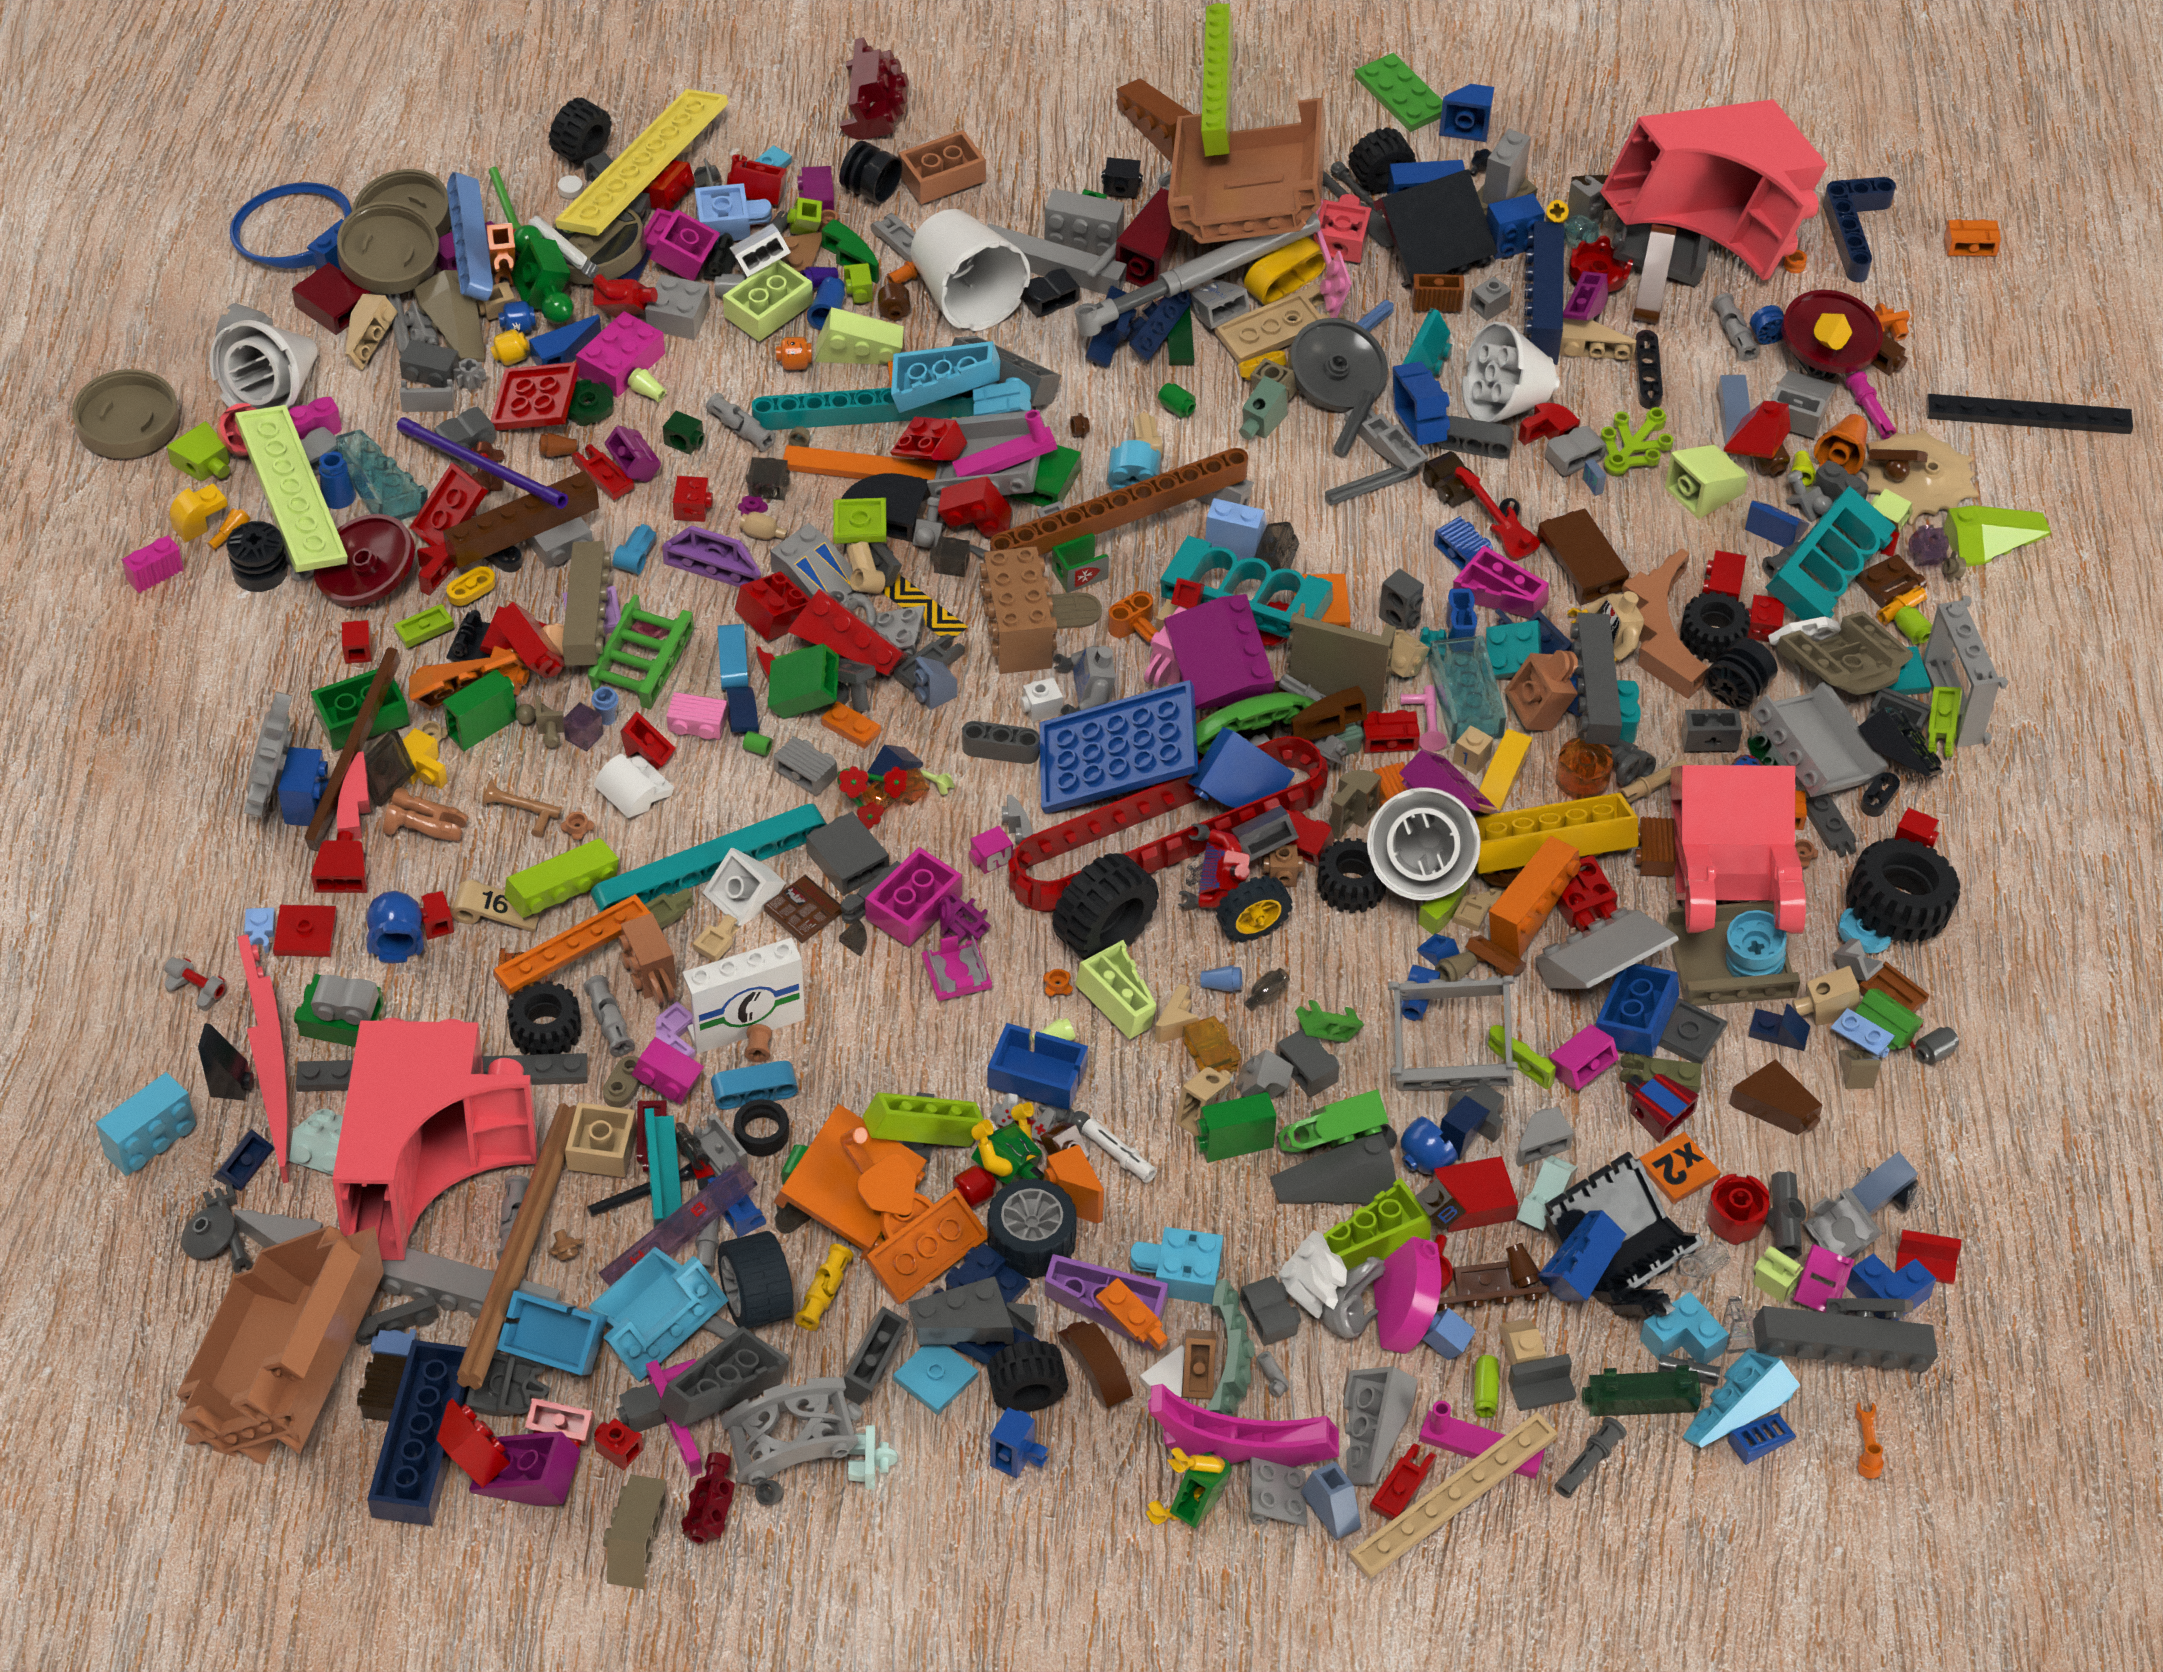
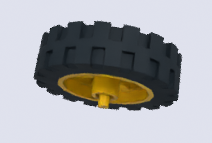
(1254, 908)

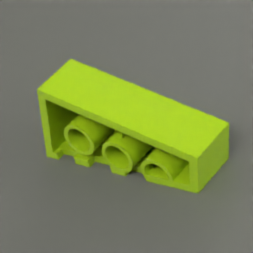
(1380, 1227)

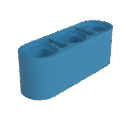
(732, 656)
(763, 1081)

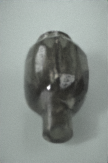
(1268, 988)

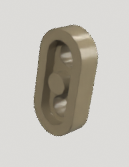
(623, 1079)

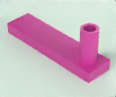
(1010, 453)
(680, 1434)
(1466, 1438)

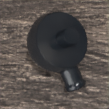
(1479, 161)

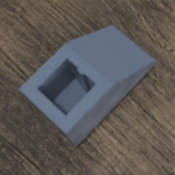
(933, 682)
(1333, 1500)

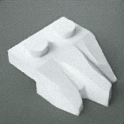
(1314, 1274)

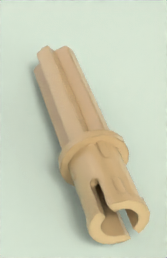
(1645, 785)

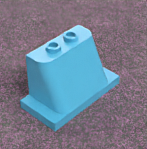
(657, 1308)

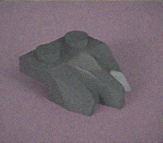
(507, 1386)

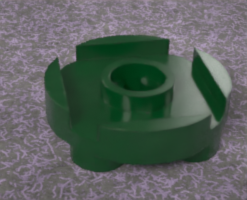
(591, 412)

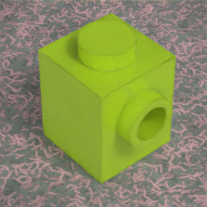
(805, 216)

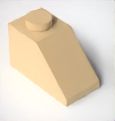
(1521, 1341)

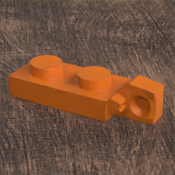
(1132, 1314)

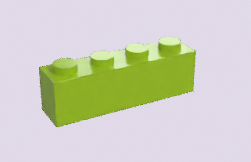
(561, 877)
(922, 1119)

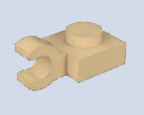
(715, 941)

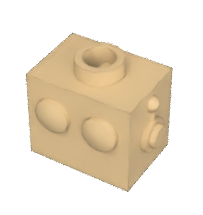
(1407, 654)

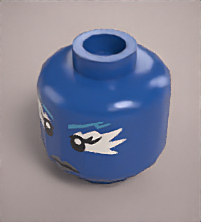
(517, 316)

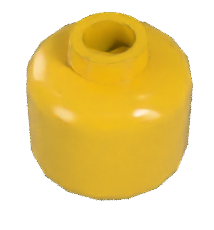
(510, 347)

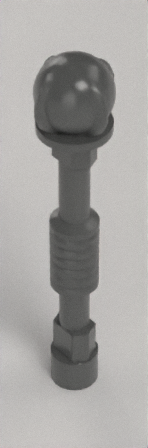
(1342, 173)

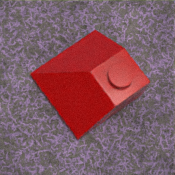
(1761, 431)

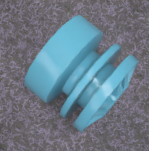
(1755, 945)

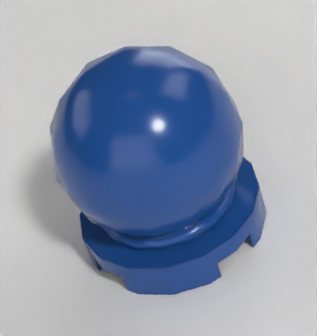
(394, 927)

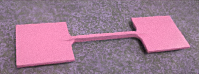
(1337, 281)

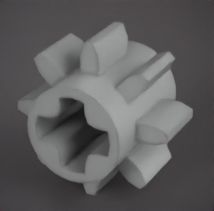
(469, 374)

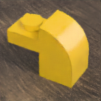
(191, 508)
(423, 753)

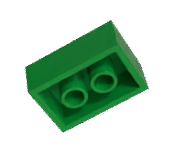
(340, 703)

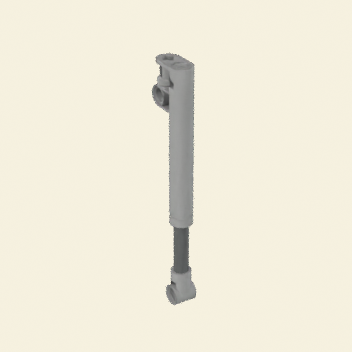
(1192, 273)

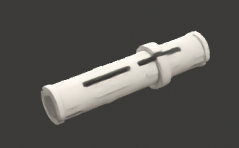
(1128, 1157)

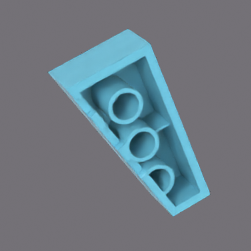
(941, 373)

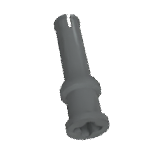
(1597, 1448)

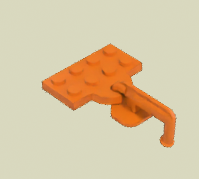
(924, 1240)

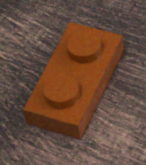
(1485, 951)

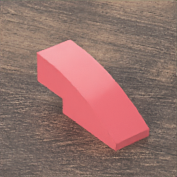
(354, 797)

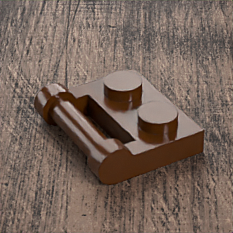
(1886, 575)

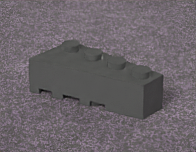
(723, 1377)

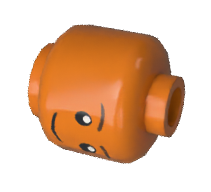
(794, 353)

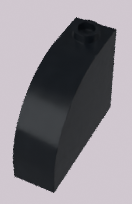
(904, 496)

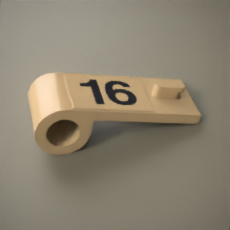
(478, 900)

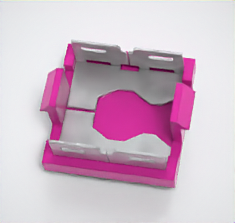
(956, 968)

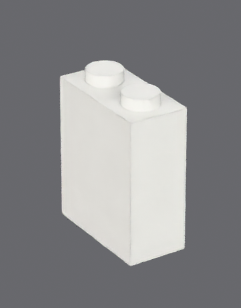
(760, 250)

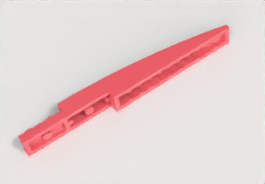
(269, 1054)

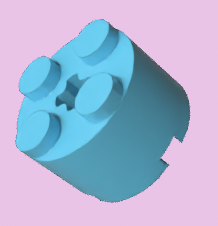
(1132, 464)

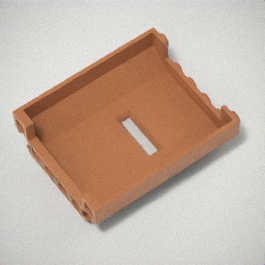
(1259, 188)

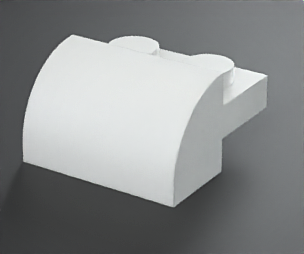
(632, 784)

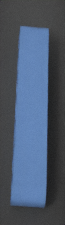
(469, 236)

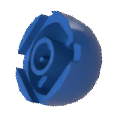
(1425, 1148)

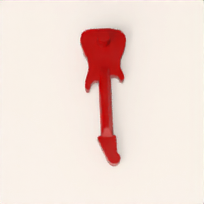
(1515, 539)

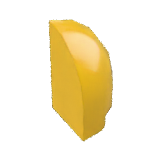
(1832, 330)

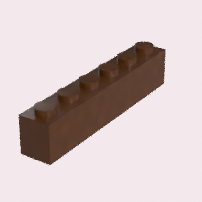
(518, 521)

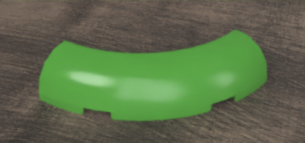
(1250, 713)

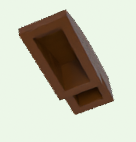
(1330, 714)

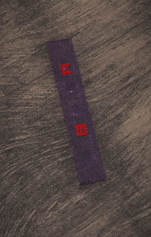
(685, 1221)

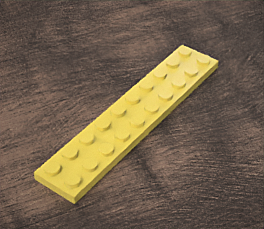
(641, 162)

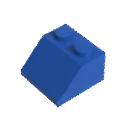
(1467, 113)

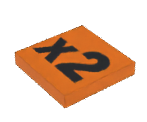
(1679, 1167)

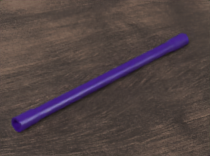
(546, 493)

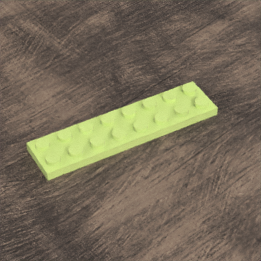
(291, 488)

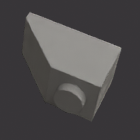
(1544, 1136)

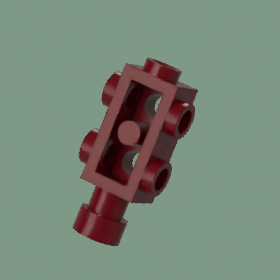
(711, 1507)

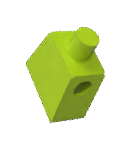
(200, 453)

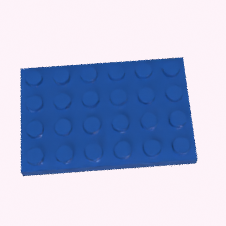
(1118, 747)

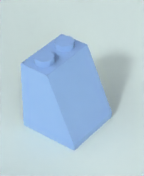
(1235, 527)

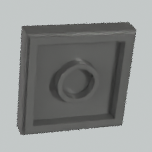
(1691, 1032)

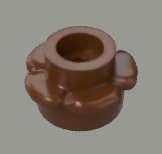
(1079, 425)

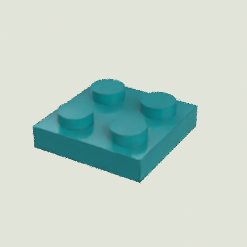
(1511, 645)

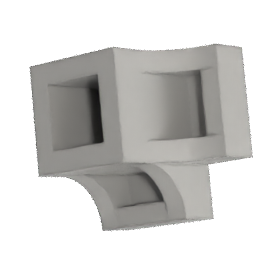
(1264, 1074)

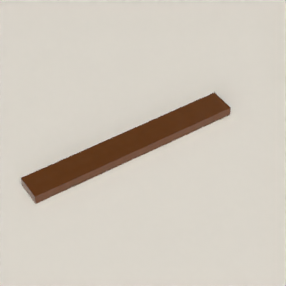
(353, 745)

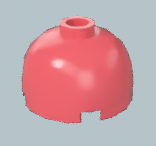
(228, 431)

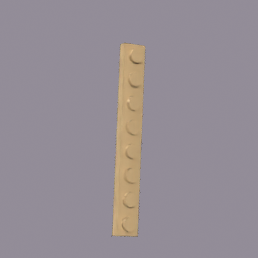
(1453, 1495)

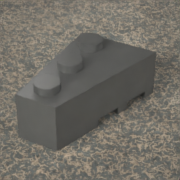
(962, 1315)

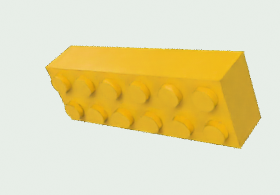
(1587, 824)

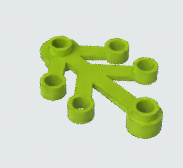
(1619, 462)

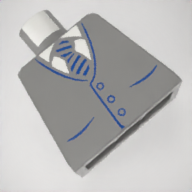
(1219, 302)

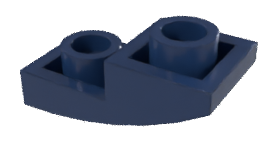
(741, 709)

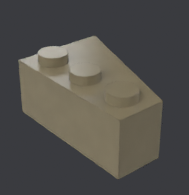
(633, 1530)

